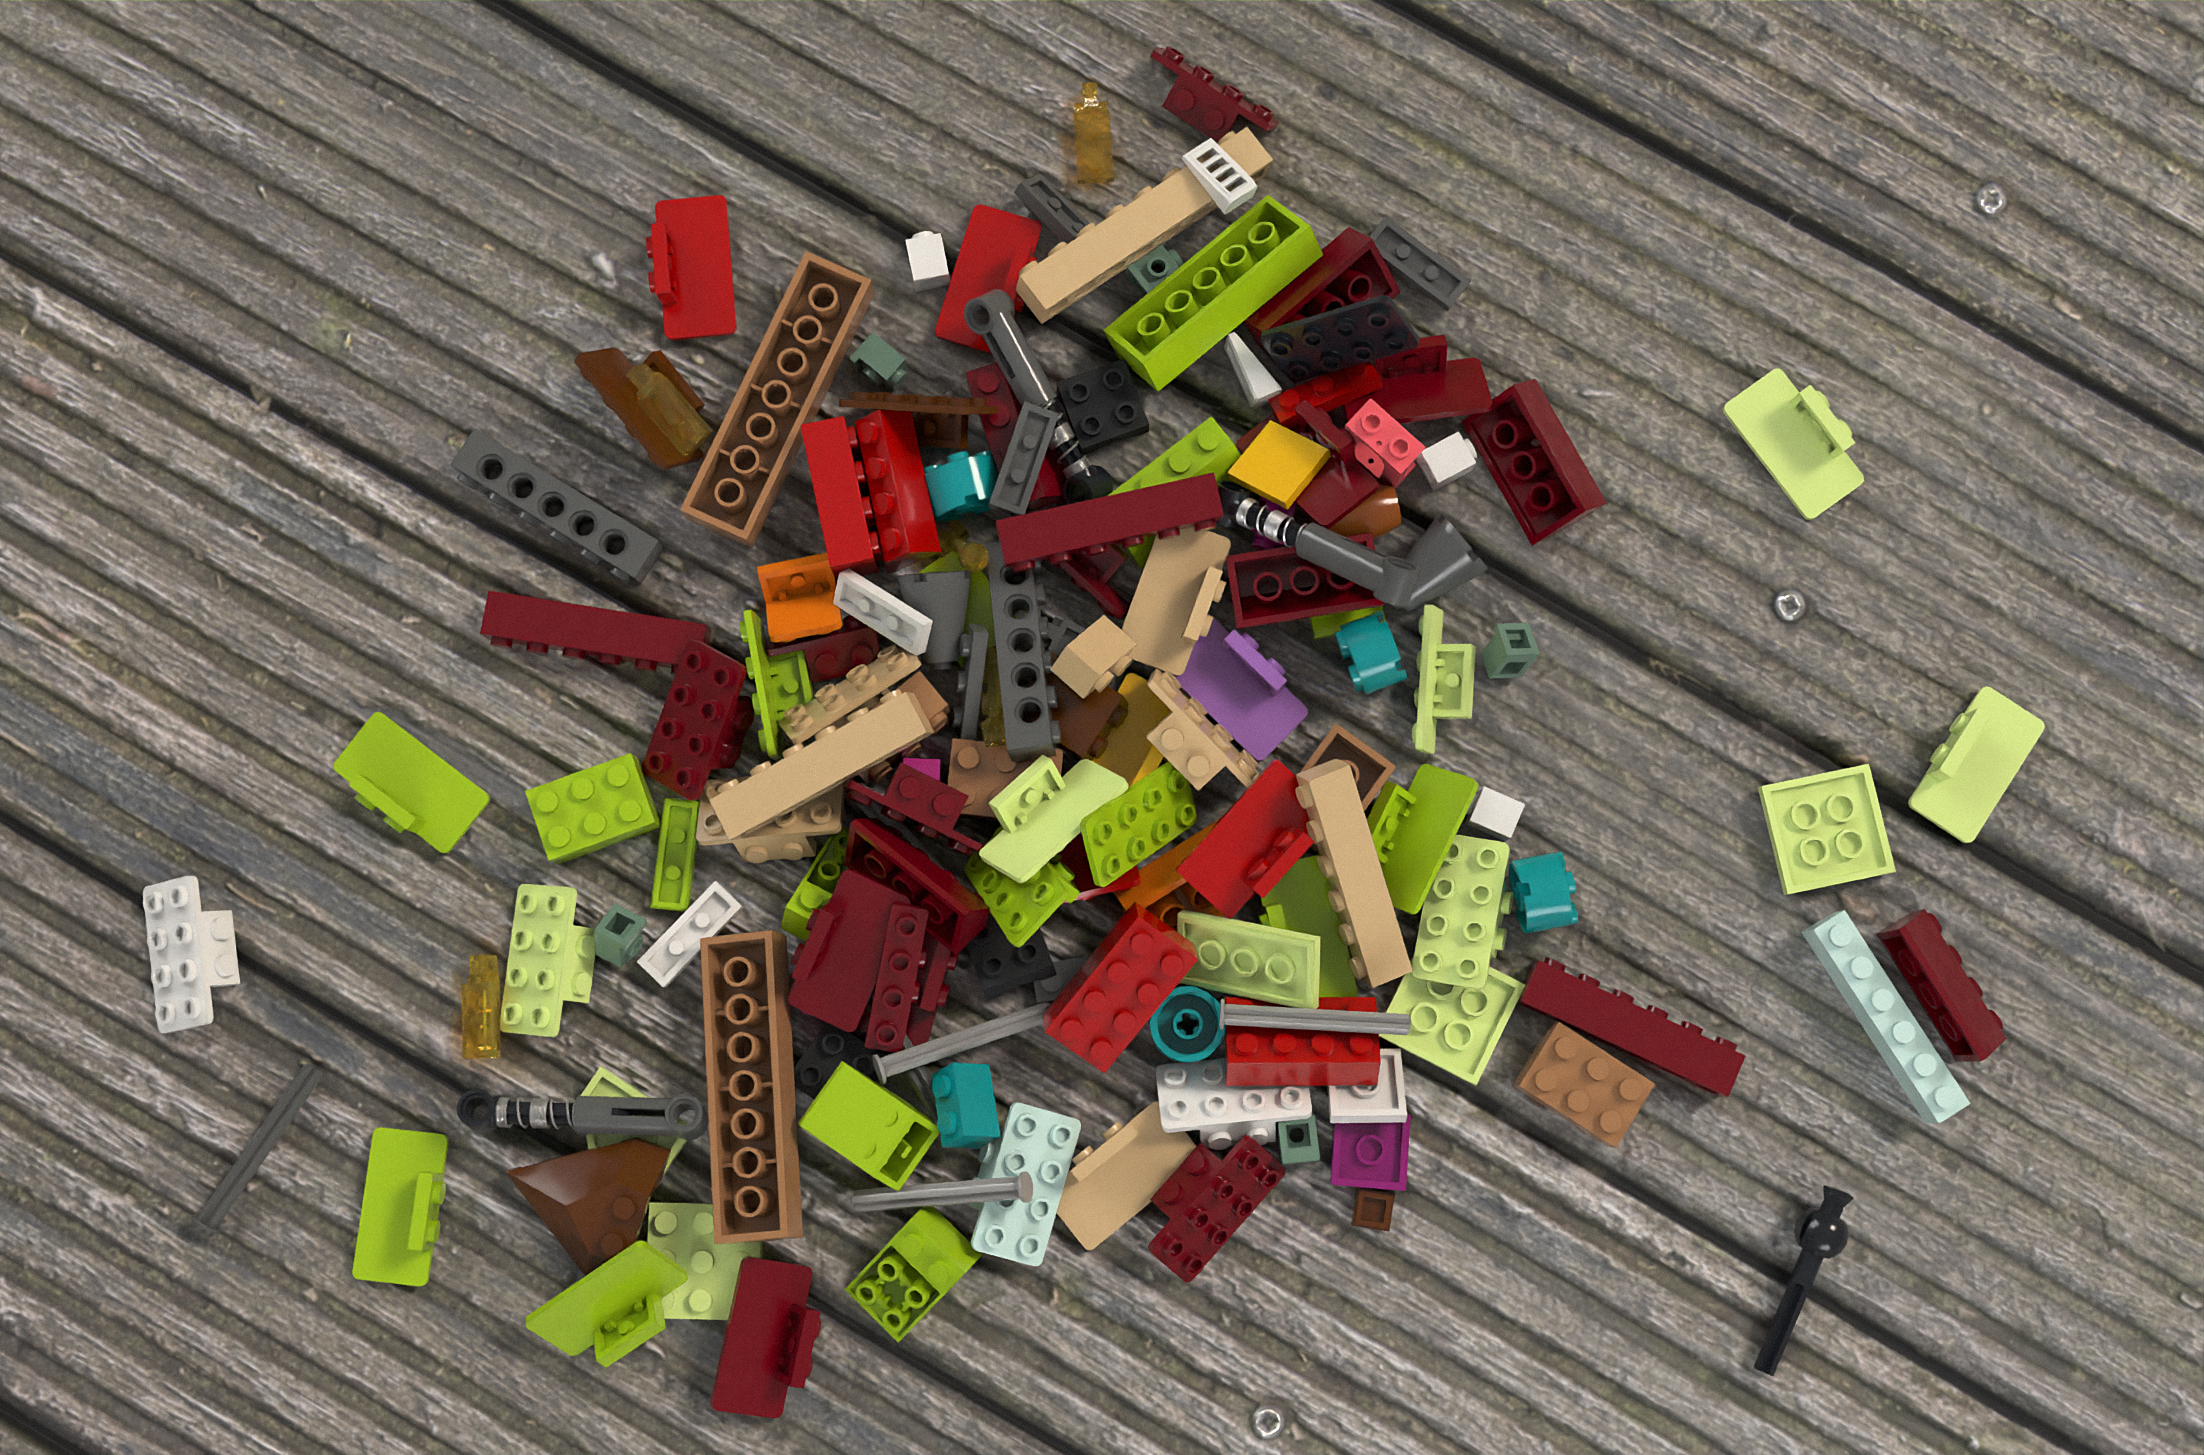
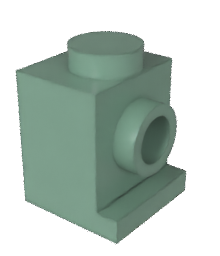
(1142, 275)
(880, 363)
(1510, 651)
(623, 940)
(1301, 1151)

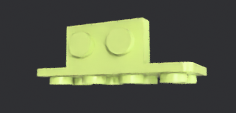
(1796, 441)
(1976, 764)
(1045, 813)
(1464, 914)
(546, 961)

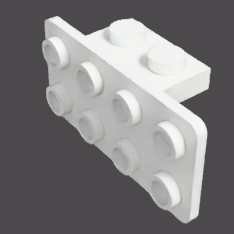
(187, 953)
(1198, 1099)

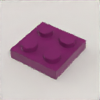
(1370, 1155)

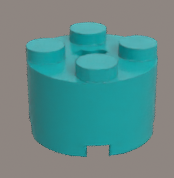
(961, 485)
(1371, 652)
(1543, 892)
(1175, 1042)

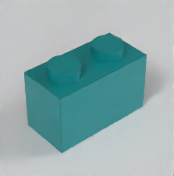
(965, 1105)

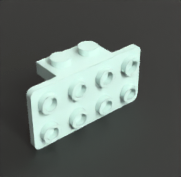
(1043, 1147)

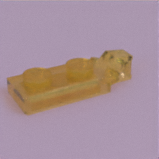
(1092, 138)
(669, 409)
(993, 727)
(481, 1009)

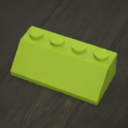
(1198, 453)

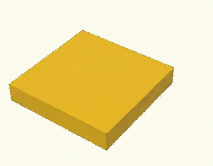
(1279, 464)

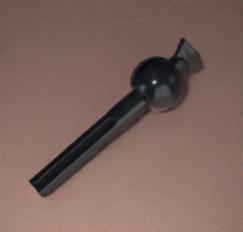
(1820, 1236)

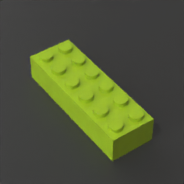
(1213, 292)

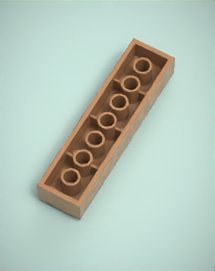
(776, 397)
(750, 1088)

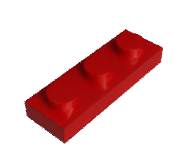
(1326, 391)

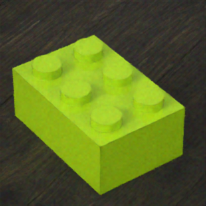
(593, 808)

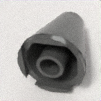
(1443, 562)
(944, 601)

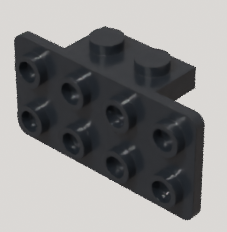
(1340, 338)

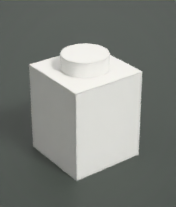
(927, 261)
(1447, 460)
(1494, 813)

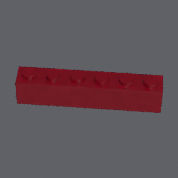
(1109, 521)
(588, 631)
(1630, 1028)

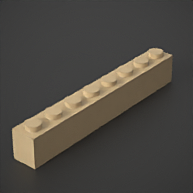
(1131, 231)

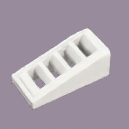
(1236, 175)
(1252, 375)

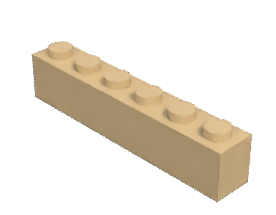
(820, 765)
(1353, 873)

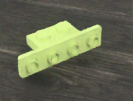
(1444, 680)

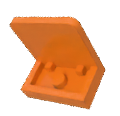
(799, 598)

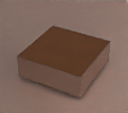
(1372, 1209)

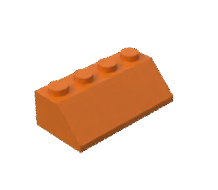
(1166, 891)

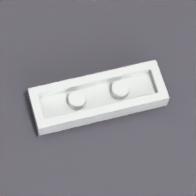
(882, 612)
(682, 940)

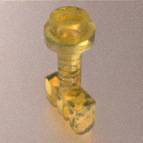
(971, 555)

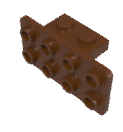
(608, 372)
(936, 419)

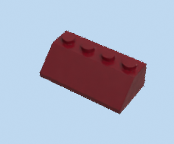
(1343, 276)
(998, 429)
(1534, 462)
(1283, 587)
(886, 857)
(1942, 986)

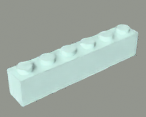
(1885, 1017)

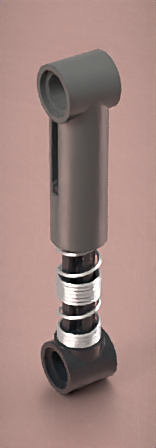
(993, 319)
(1388, 577)
(587, 1114)

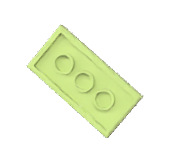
(1252, 960)

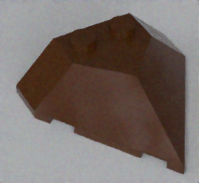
(594, 1196)

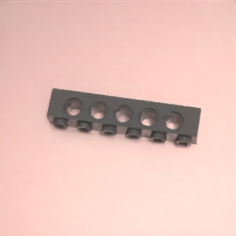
(483, 453)
(1023, 739)

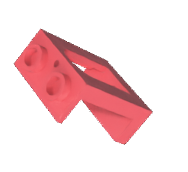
(1385, 443)

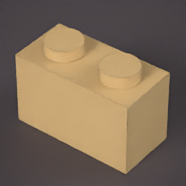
(1094, 657)

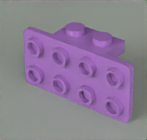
(1242, 690)

